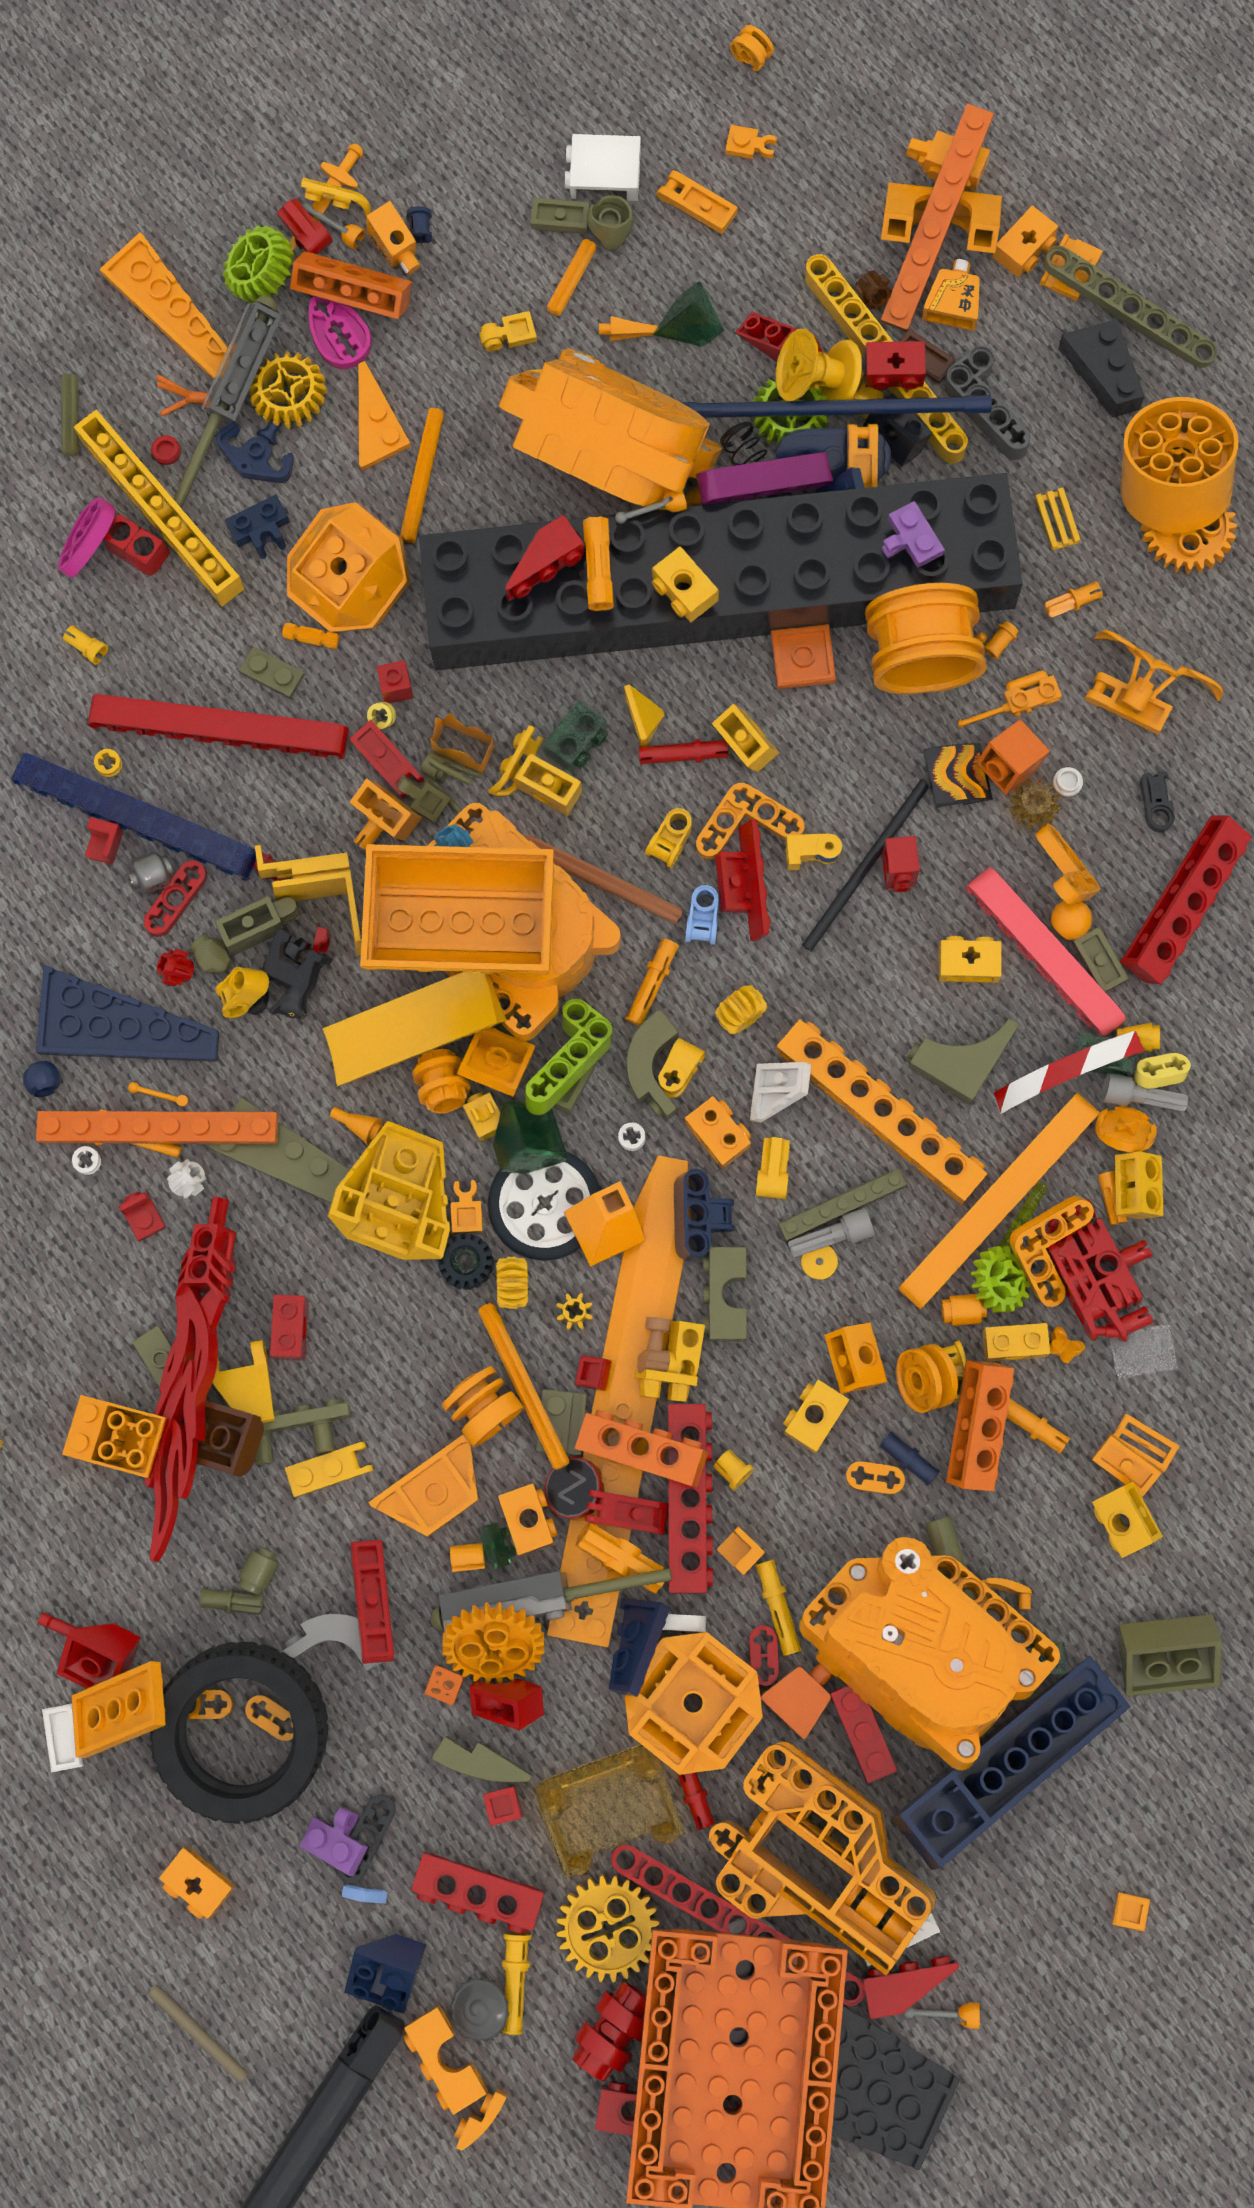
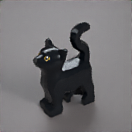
(297, 977)

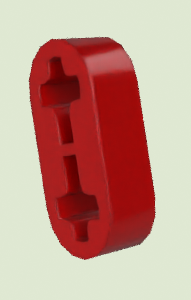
(772, 1654)

